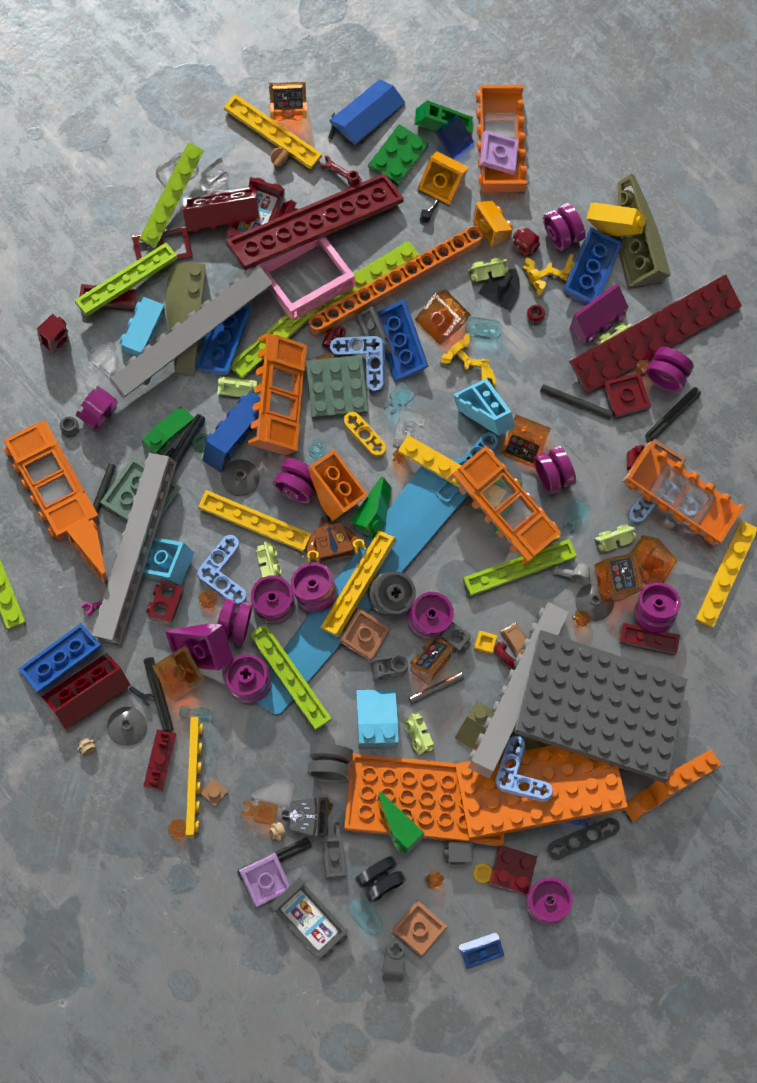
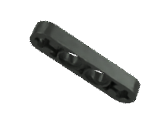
(584, 840)

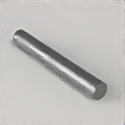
(435, 688)

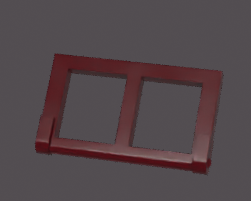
(135, 238)

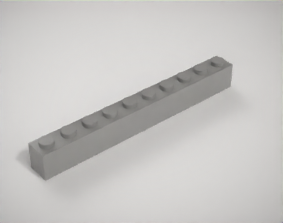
(191, 331)
(134, 548)
(507, 710)

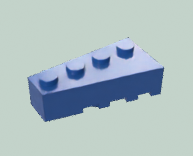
(230, 432)

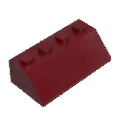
(221, 209)
(86, 691)

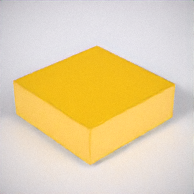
(485, 642)

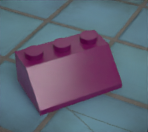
(599, 315)

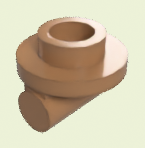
(279, 156)

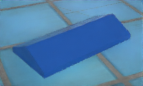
(368, 111)
(592, 266)
(222, 344)
(407, 355)
(59, 658)

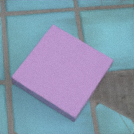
(499, 152)
(265, 879)

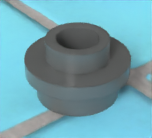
(69, 420)

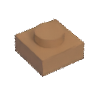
(214, 792)

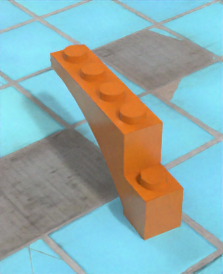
(677, 781)

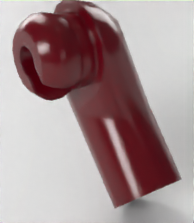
(337, 332)
(633, 454)
(500, 649)

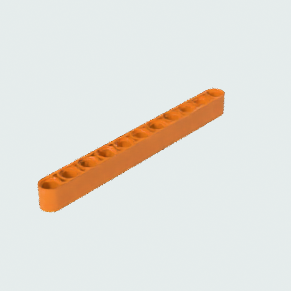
(400, 273)

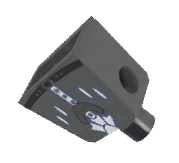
(308, 816)

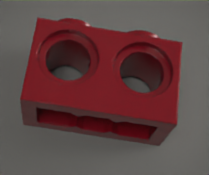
(53, 333)
(170, 604)

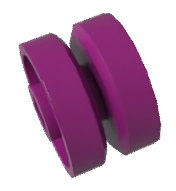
(564, 226)
(669, 369)
(555, 470)
(295, 481)
(314, 587)
(262, 598)
(436, 605)
(657, 607)
(234, 621)
(248, 678)
(548, 889)

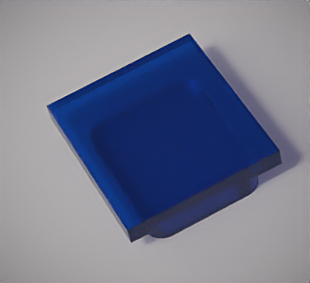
(454, 137)

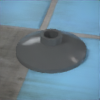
(236, 485)
(585, 603)
(128, 735)

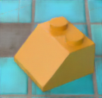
(442, 177)
(492, 223)

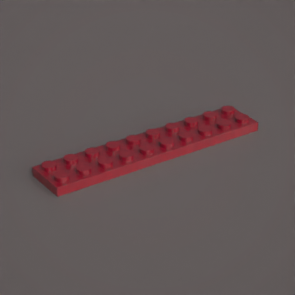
(314, 221)
(658, 330)

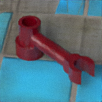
(352, 177)

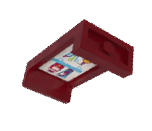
(269, 201)

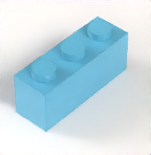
(142, 327)

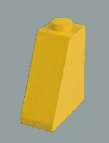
(616, 219)

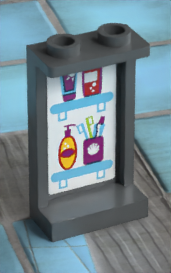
(309, 919)

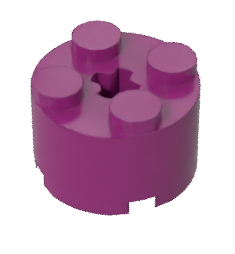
(97, 407)

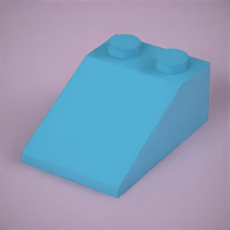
(168, 561)
(377, 718)

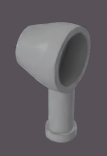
(579, 575)

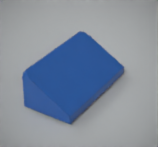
(481, 950)

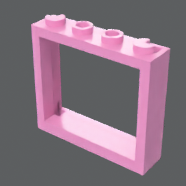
(317, 297)

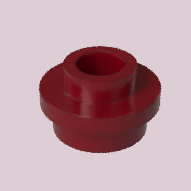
(538, 309)

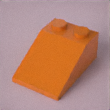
(335, 485)
(86, 541)

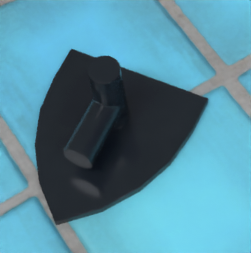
(502, 289)

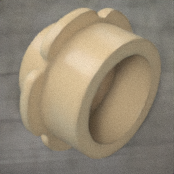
(86, 747)
(277, 831)

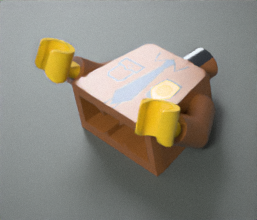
(332, 542)

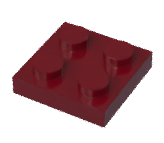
(627, 395)
(513, 870)

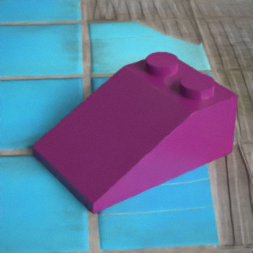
(205, 643)

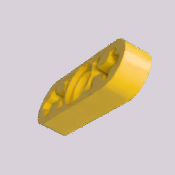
(365, 427)

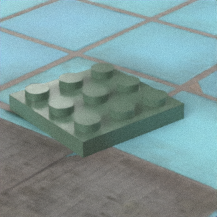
(336, 386)
(121, 494)

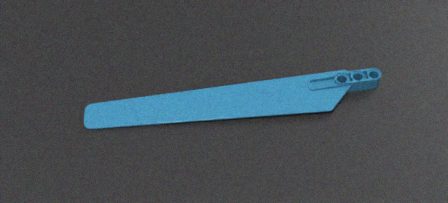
(413, 522)

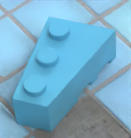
(485, 407)

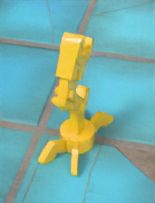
(535, 275)
(456, 350)

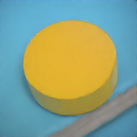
(482, 873)

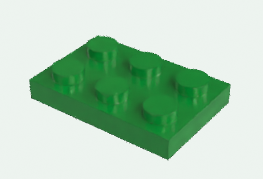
(398, 154)

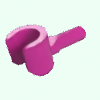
(92, 607)

